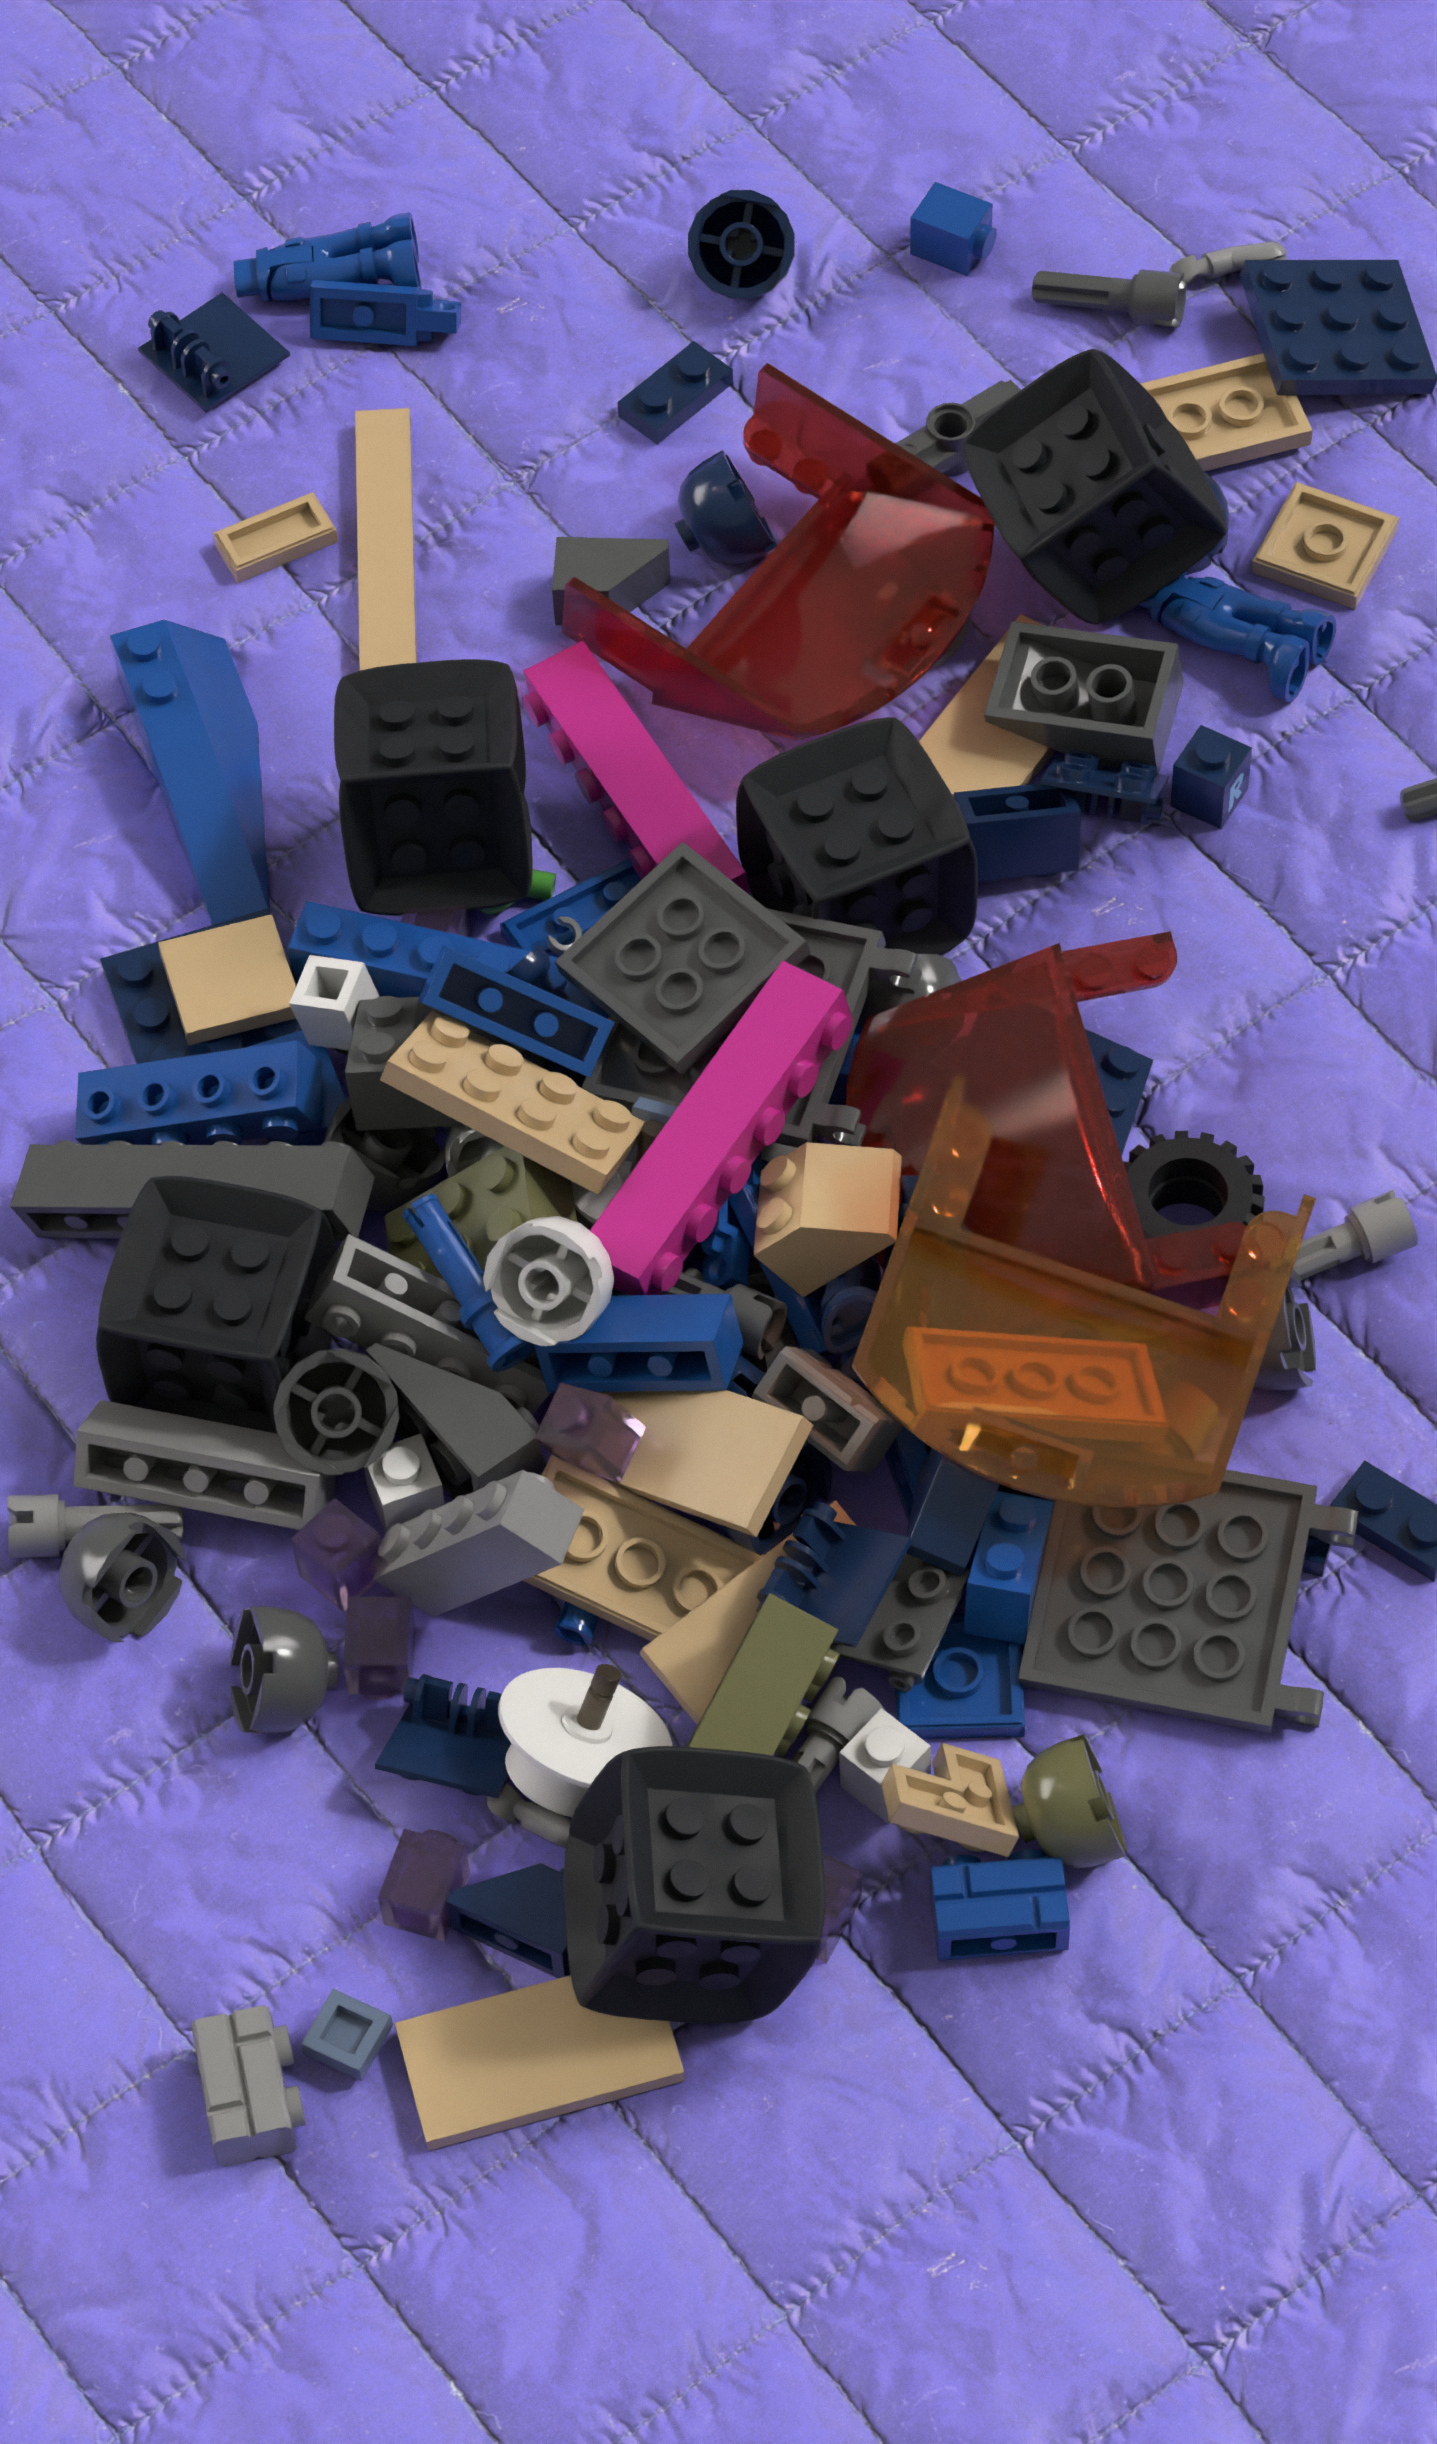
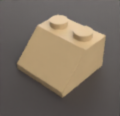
(826, 1211)

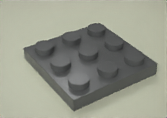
(681, 957)

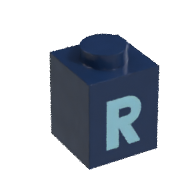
(1210, 776)

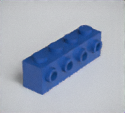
(203, 1098)

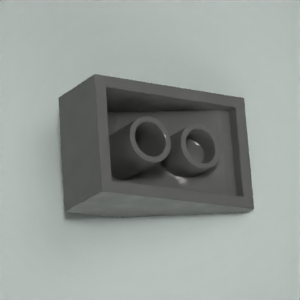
(1087, 692)
(377, 1034)
(465, 1426)

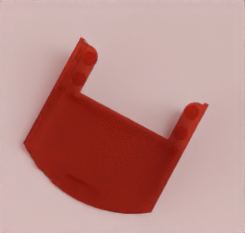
(844, 603)
(1053, 1155)

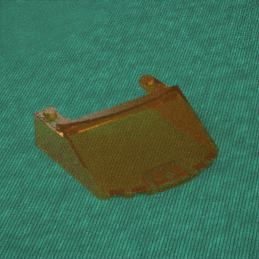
(1054, 1370)

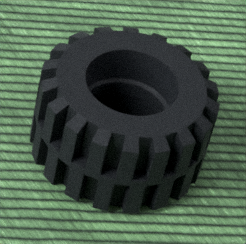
(1194, 1174)

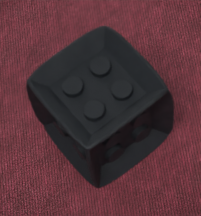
(1093, 487)
(433, 786)
(861, 837)
(211, 1299)
(693, 1885)

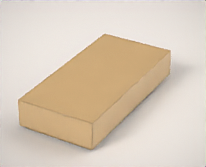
(275, 537)

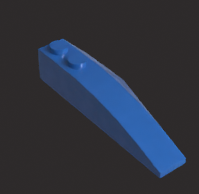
(203, 757)

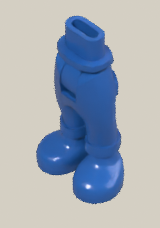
(351, 255)
(1246, 626)

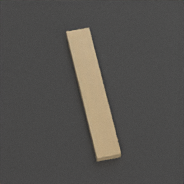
(385, 538)

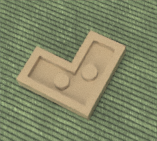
(960, 1803)

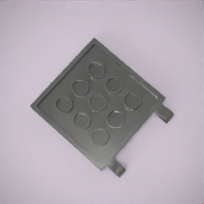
(839, 955)
(1181, 1602)

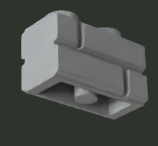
(845, 1418)
(245, 2085)

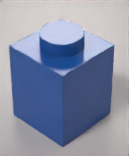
(952, 229)

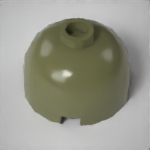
(1069, 1806)

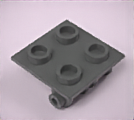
(909, 1622)

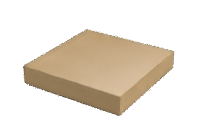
(1325, 545)
(229, 979)

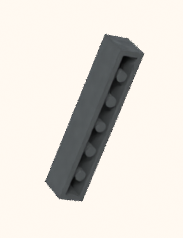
(92, 1188)

